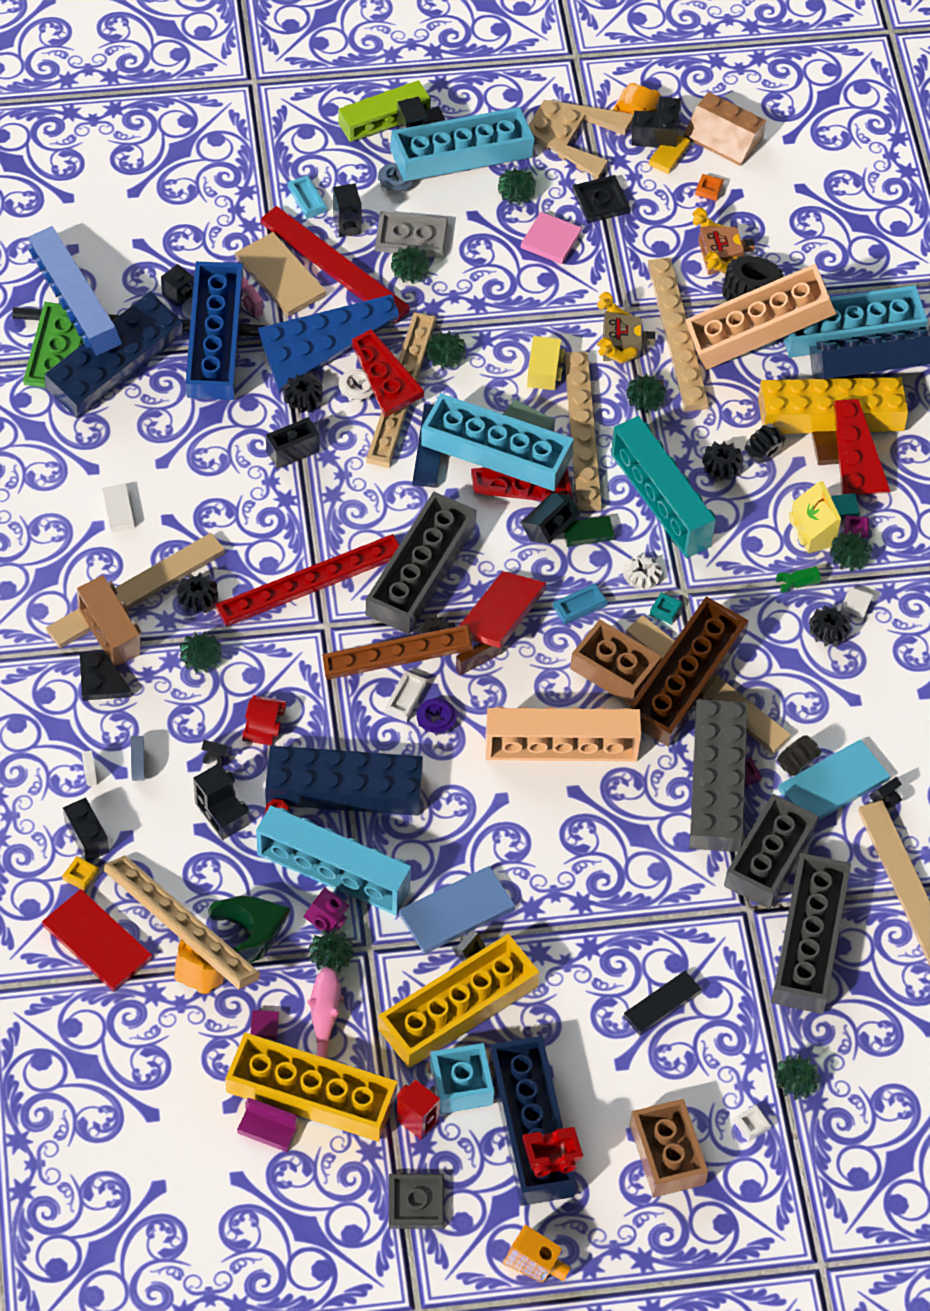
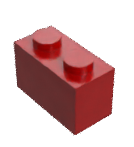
(417, 1109)

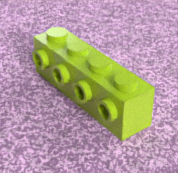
(378, 111)

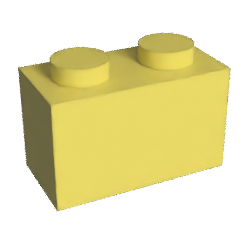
(543, 363)

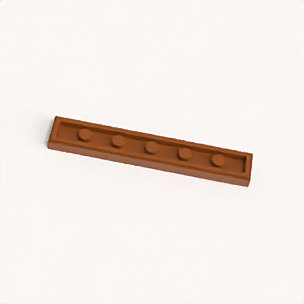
(397, 652)

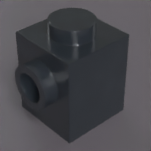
(177, 285)

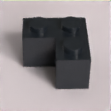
(412, 113)
(658, 127)
(218, 801)

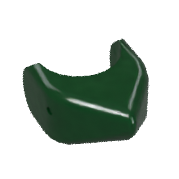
(257, 917)

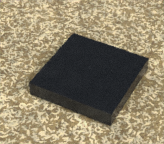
(601, 199)

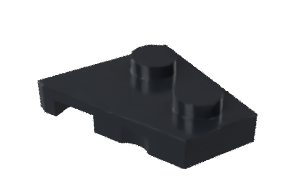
(101, 678)

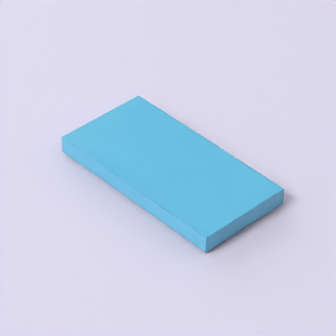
(835, 780)

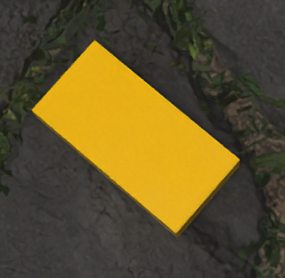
(667, 156)

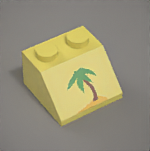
(815, 518)

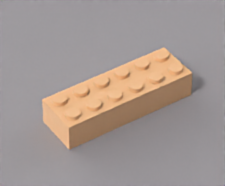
(760, 316)
(562, 734)

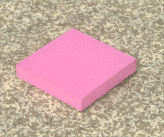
(551, 237)

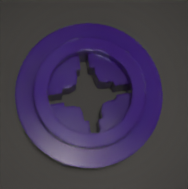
(434, 707)

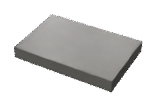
(403, 229)

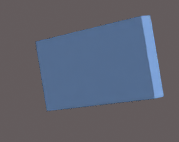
(456, 910)

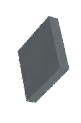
(416, 1201)

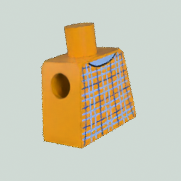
(536, 1256)

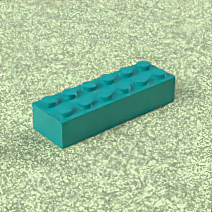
(663, 486)

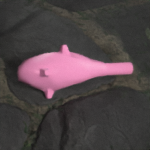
(325, 1007)

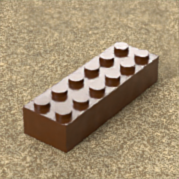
(688, 670)

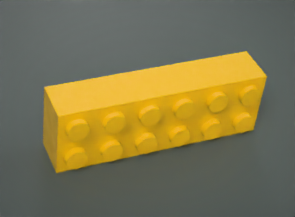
(808, 403)
(458, 1000)
(311, 1086)

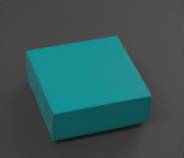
(846, 505)
(666, 608)

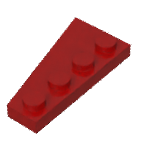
(386, 375)
(857, 455)
(497, 484)

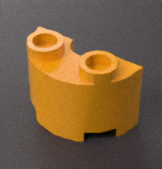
(637, 98)
(195, 971)

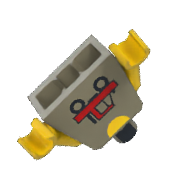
(621, 333)

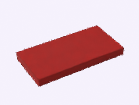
(503, 608)
(97, 940)

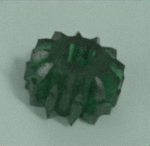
(516, 186)
(410, 264)
(445, 350)
(646, 393)
(850, 551)
(200, 652)
(331, 950)
(787, 1078)

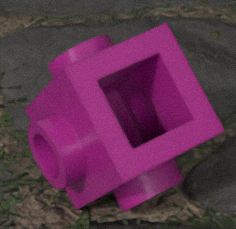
(327, 911)

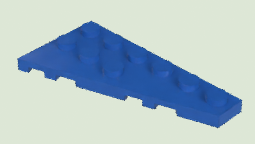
(316, 339)

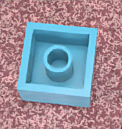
(462, 1078)

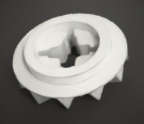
(357, 377)
(639, 579)

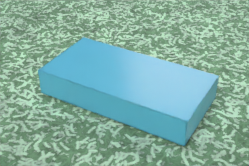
(307, 197)

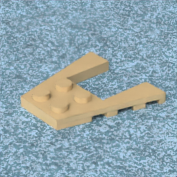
(558, 123)

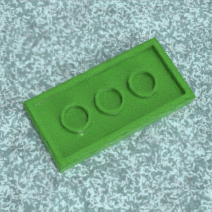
(52, 343)

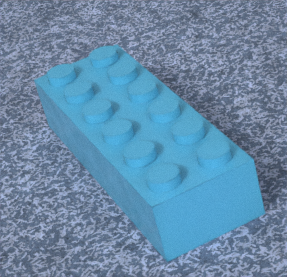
(461, 144)
(862, 315)
(497, 442)
(333, 860)

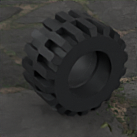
(747, 275)

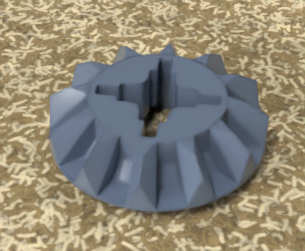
(386, 179)

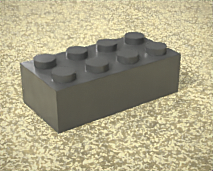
(771, 851)

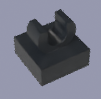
(215, 749)
(888, 793)
(469, 946)

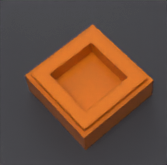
(709, 187)

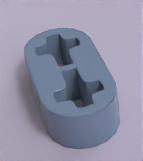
(137, 758)

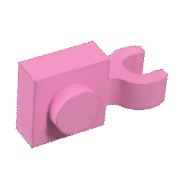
(251, 299)

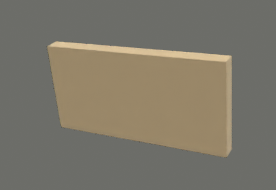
(280, 274)

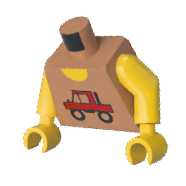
(719, 243)

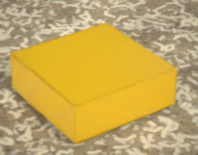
(80, 873)

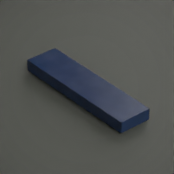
(427, 460)

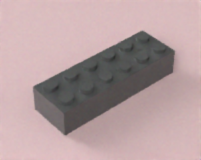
(421, 562)
(718, 775)
(811, 933)

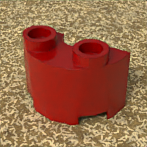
(262, 719)
(553, 1151)

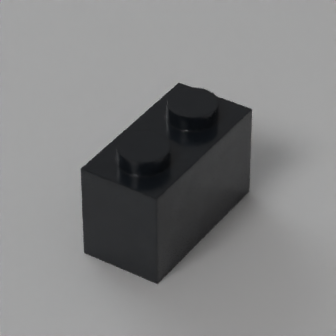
(347, 210)
(292, 442)
(550, 518)
(85, 829)

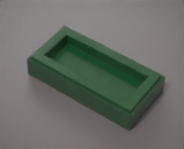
(589, 531)

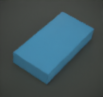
(580, 604)

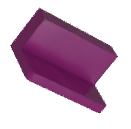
(268, 1125)

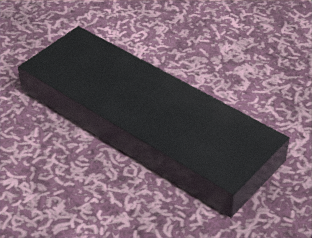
(662, 1003)

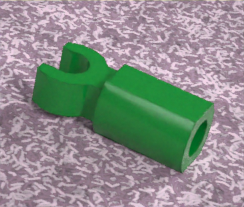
(799, 579)

